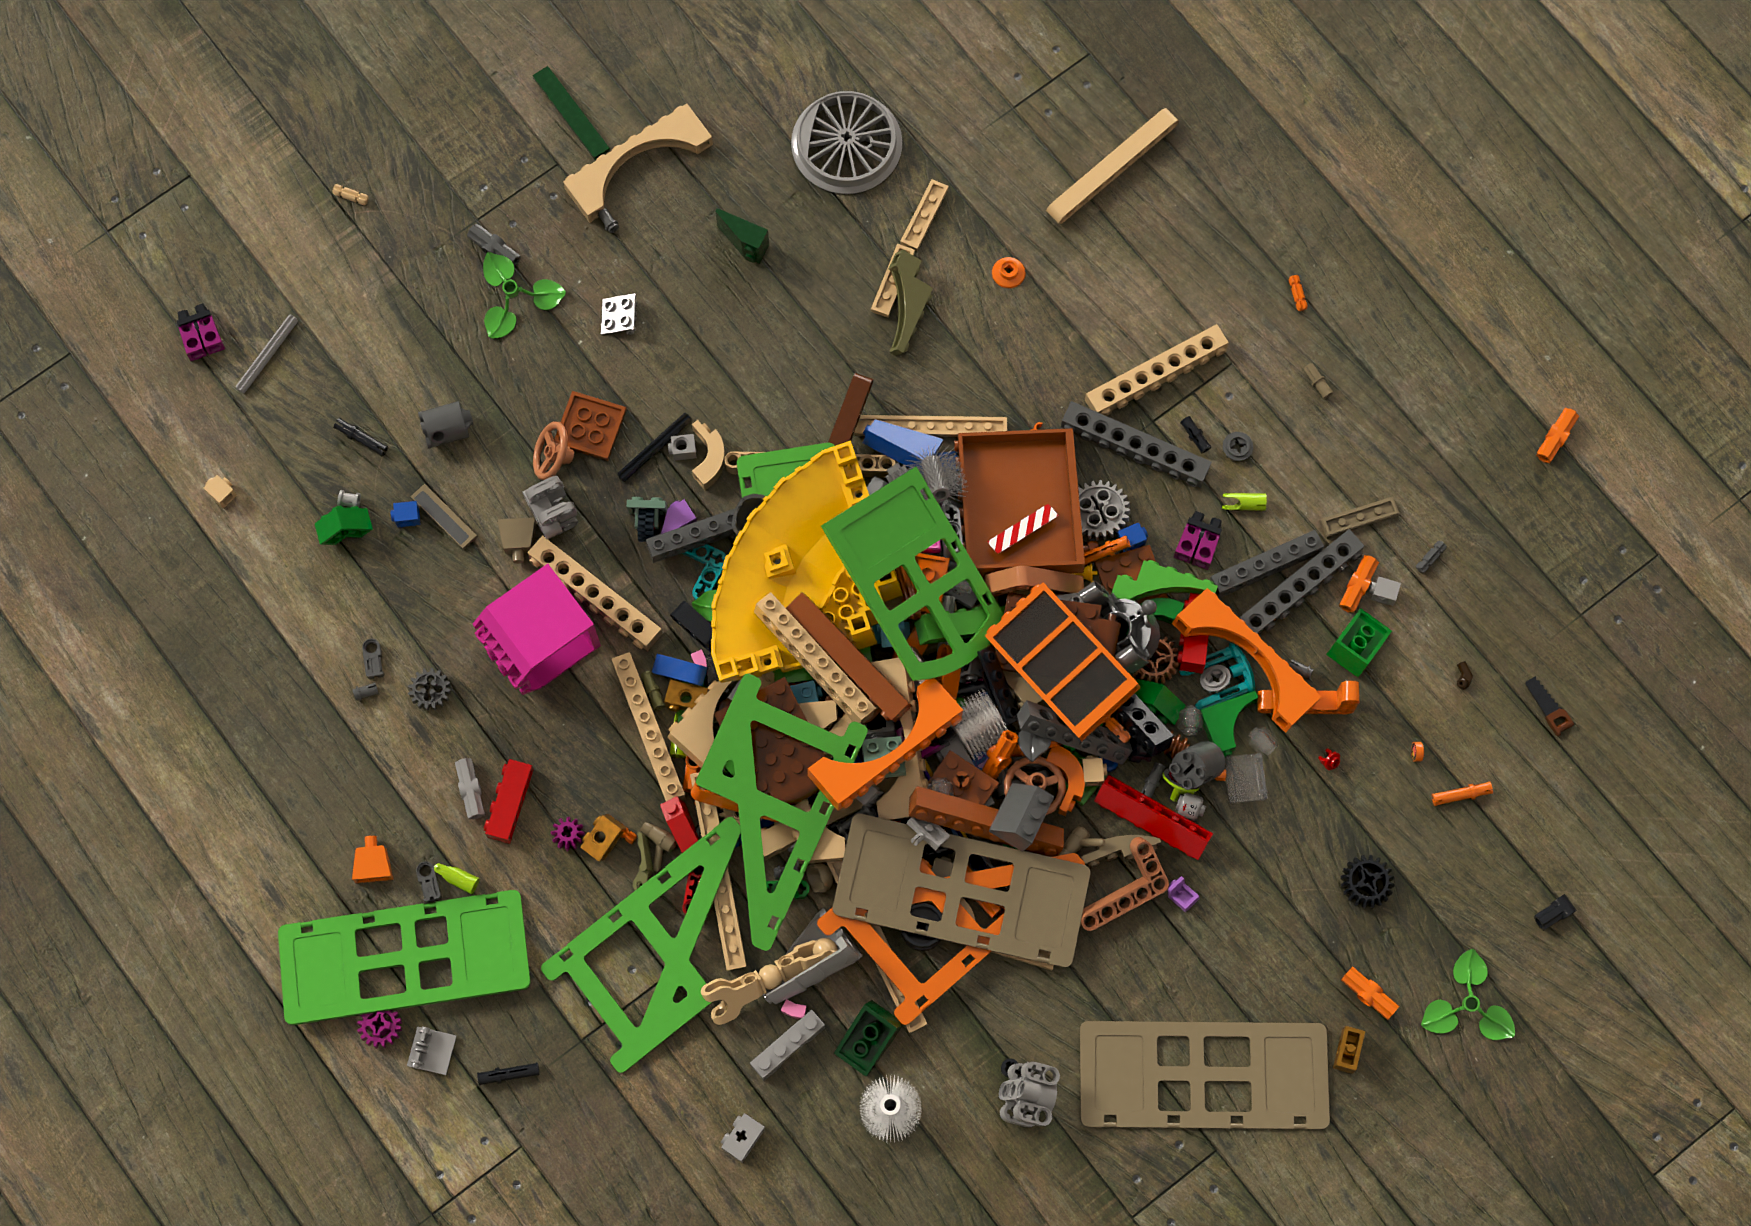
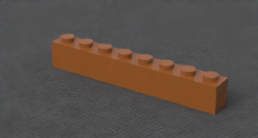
(849, 658)
(976, 819)

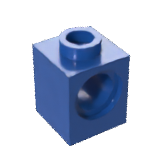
(406, 514)
(1136, 534)

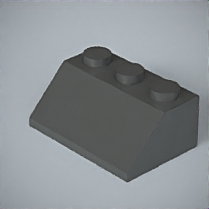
(1021, 815)

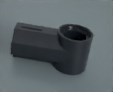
(1558, 910)

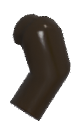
(1466, 676)

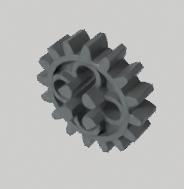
(438, 682)

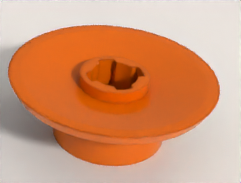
(1011, 279)

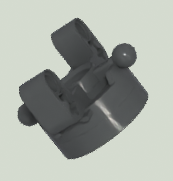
(1143, 627)

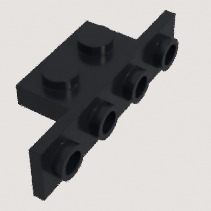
(997, 684)

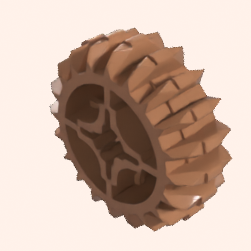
(1171, 657)

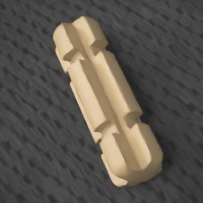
(350, 194)

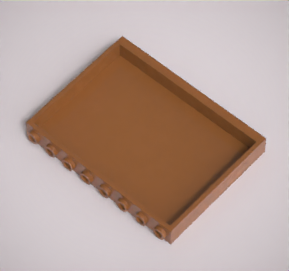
(1007, 481)

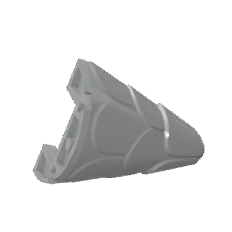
(845, 956)

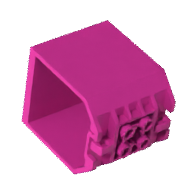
(536, 631)

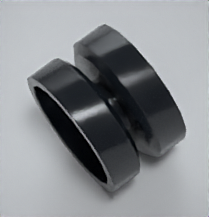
(917, 941)

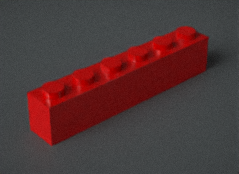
(1153, 817)

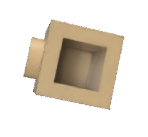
(220, 490)
(1094, 771)

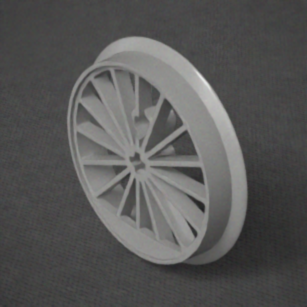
(846, 185)

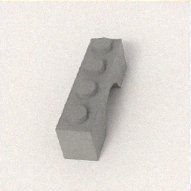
(780, 1050)

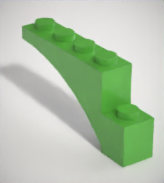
(1158, 580)

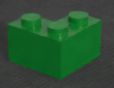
(343, 523)
(1160, 701)

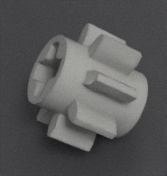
(895, 471)

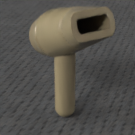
(1080, 838)
(663, 839)

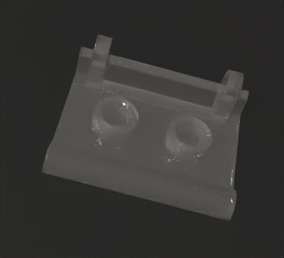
(1245, 778)

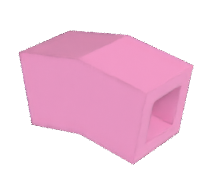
(699, 658)
(793, 1010)

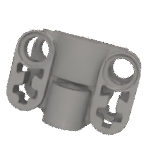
(546, 507)
(1028, 1094)

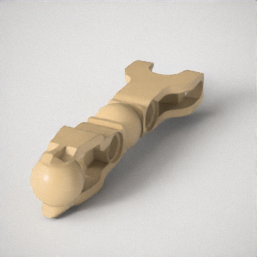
(753, 984)

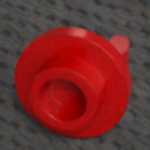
(1331, 761)

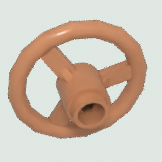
(554, 452)
(1038, 778)

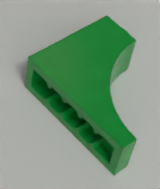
(1220, 721)

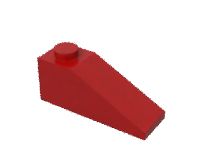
(680, 822)

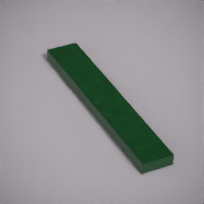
(571, 112)

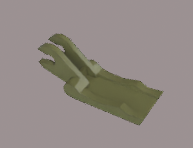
(646, 866)

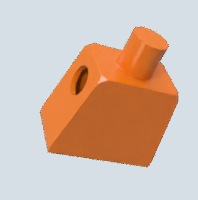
(371, 862)

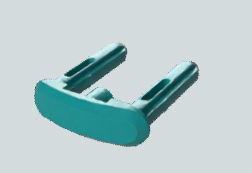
(1241, 668)

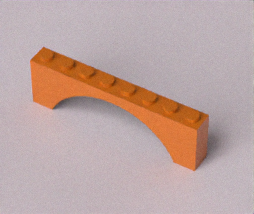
(1290, 691)
(846, 781)

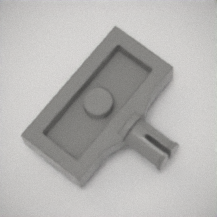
(929, 832)

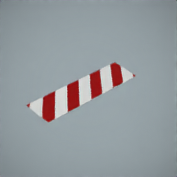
(1022, 528)

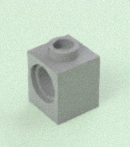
(687, 440)
(1384, 591)

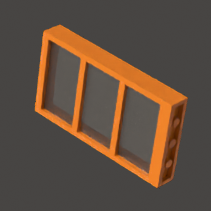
(1062, 661)

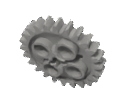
(1115, 503)

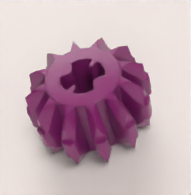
(573, 828)

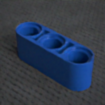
(679, 670)

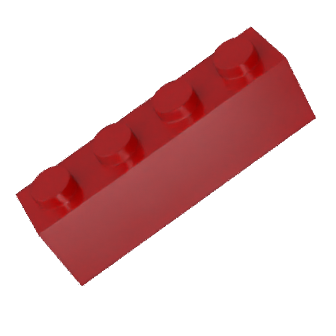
(1194, 648)
(509, 801)

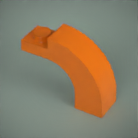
(1072, 773)

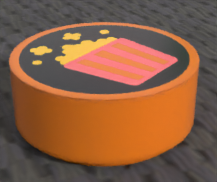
(1417, 751)

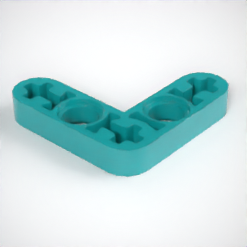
(710, 566)

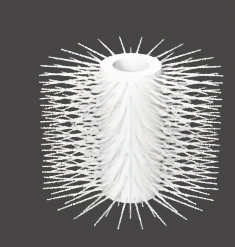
(979, 723)
(893, 1100)

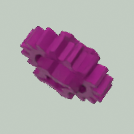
(378, 1035)

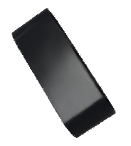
(693, 624)

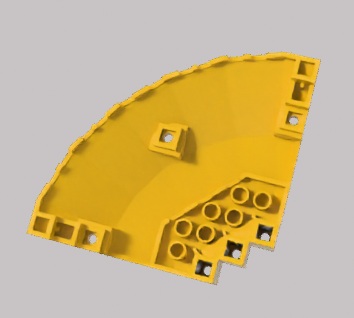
(790, 530)

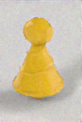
(1088, 573)

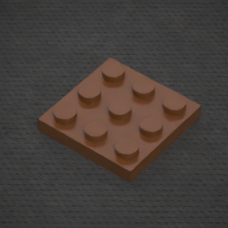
(591, 425)
(1124, 563)

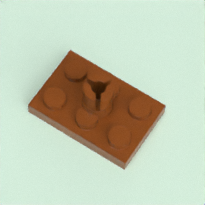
(967, 780)

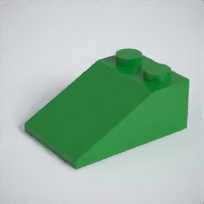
(1359, 642)

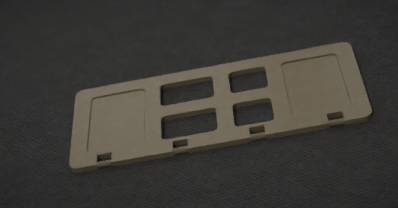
(1040, 907)
(1123, 1074)

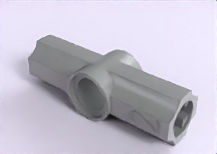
(469, 788)

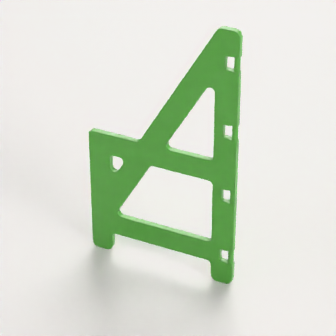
(735, 744)
(663, 1014)

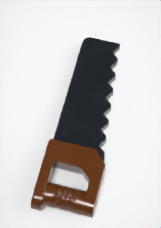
(1549, 707)

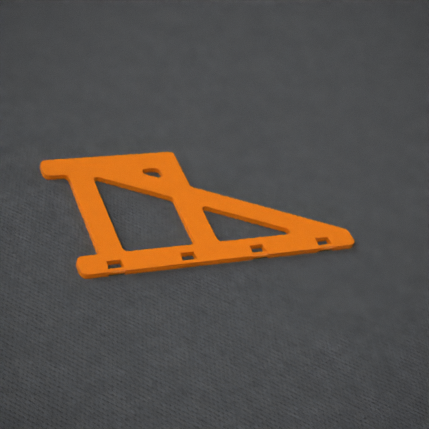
(950, 972)

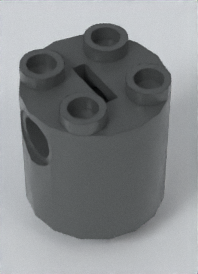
(445, 424)
(1197, 764)

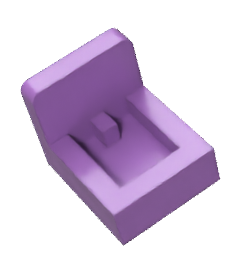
(1182, 894)

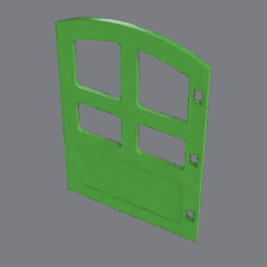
(888, 533)

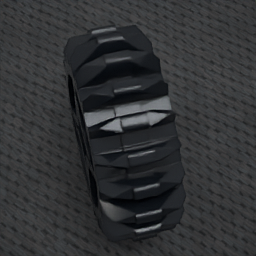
(1364, 874)

